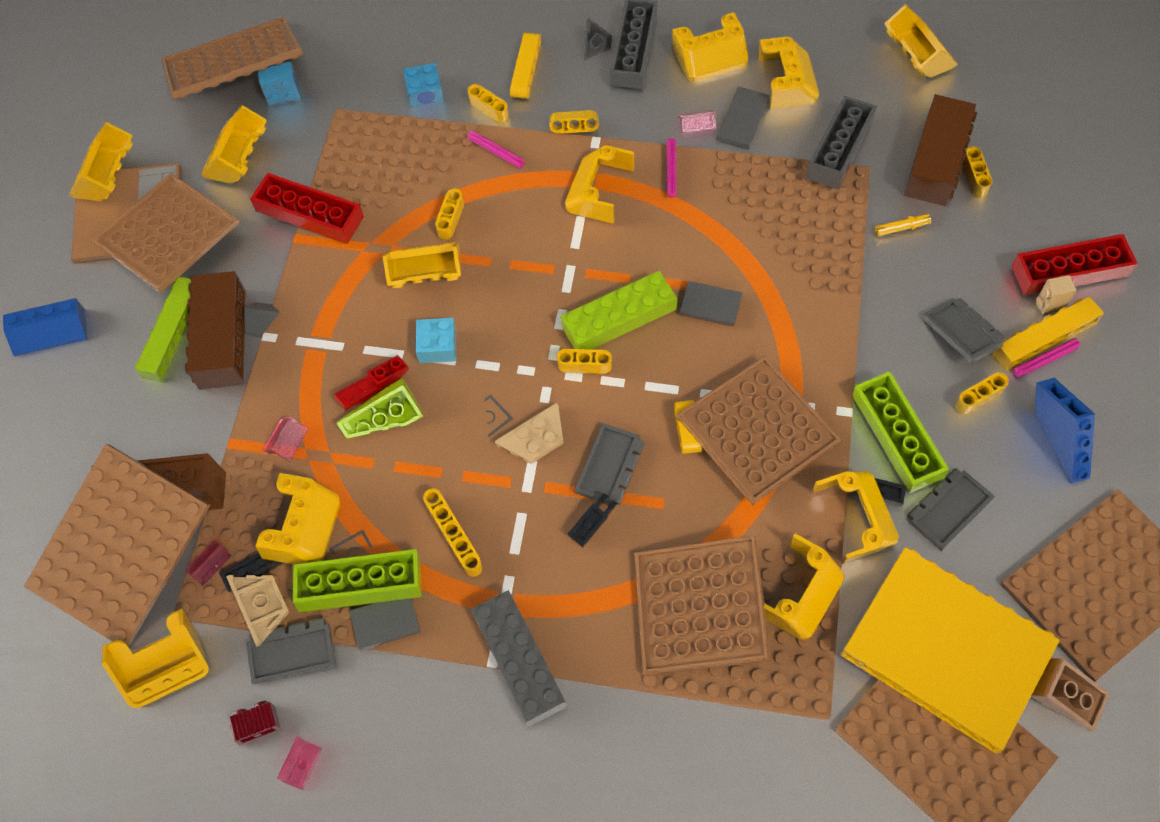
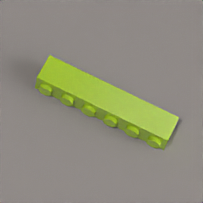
(166, 334)

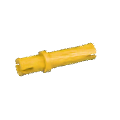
(909, 223)

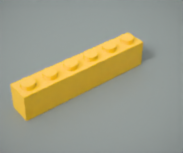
(1048, 332)

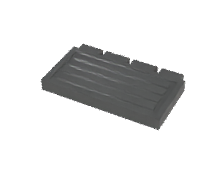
(964, 329)
(608, 464)
(951, 508)
(291, 652)

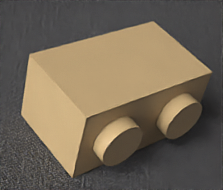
(1056, 294)

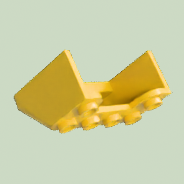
(920, 42)
(711, 52)
(799, 83)
(234, 143)
(102, 160)
(422, 263)
(307, 523)
(159, 666)

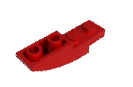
(375, 381)

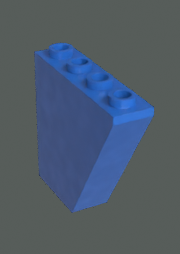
(1067, 427)

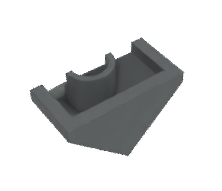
(596, 39)
(258, 318)

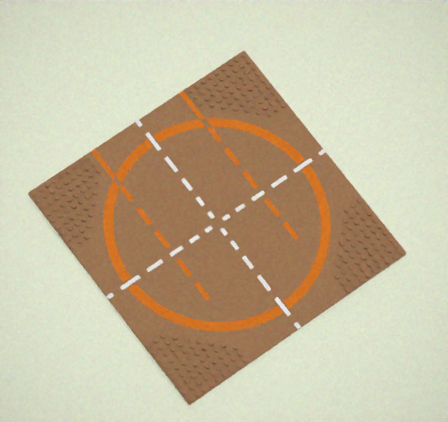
(525, 263)

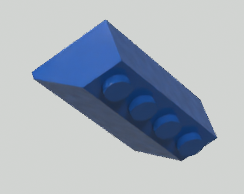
(45, 326)

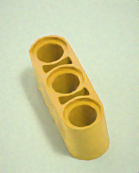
(488, 103)
(580, 116)
(977, 172)
(449, 214)
(593, 357)
(986, 387)
(687, 442)

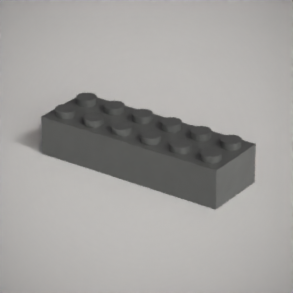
(633, 44)
(841, 142)
(519, 658)

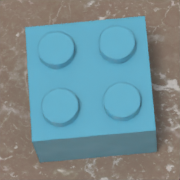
(436, 340)

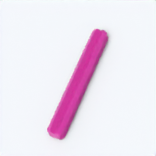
(496, 149)
(671, 168)
(1046, 357)

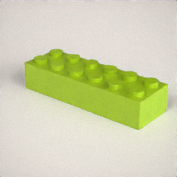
(619, 312)
(900, 432)
(357, 580)

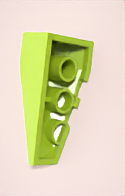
(385, 410)

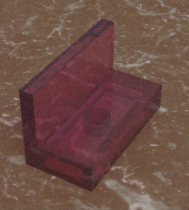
(697, 121)
(286, 438)
(208, 563)
(299, 763)

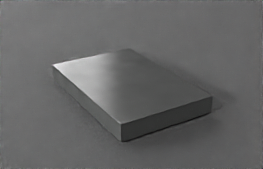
(711, 303)
(384, 622)

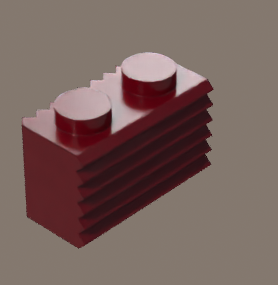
(254, 723)

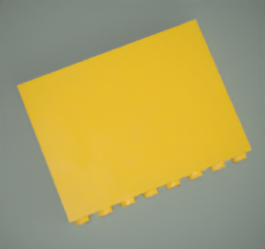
(951, 649)

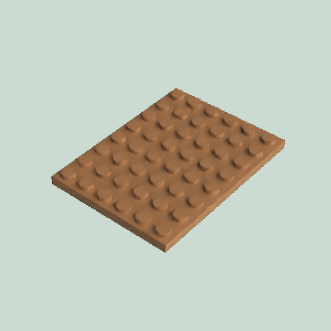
(230, 57)
(116, 545)
(1096, 585)
(941, 766)

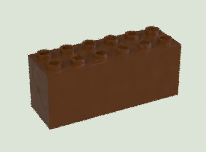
(941, 150)
(216, 330)
(194, 473)

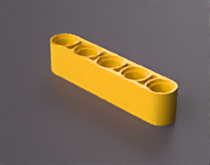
(525, 66)
(456, 540)

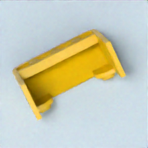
(583, 198)
(882, 532)
(804, 617)

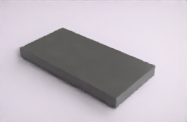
(743, 117)

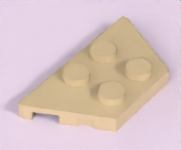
(535, 436)
(259, 603)

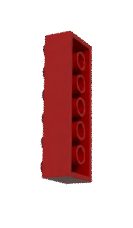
(307, 208)
(1084, 262)

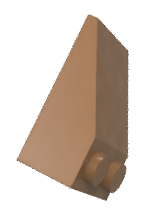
(1071, 694)

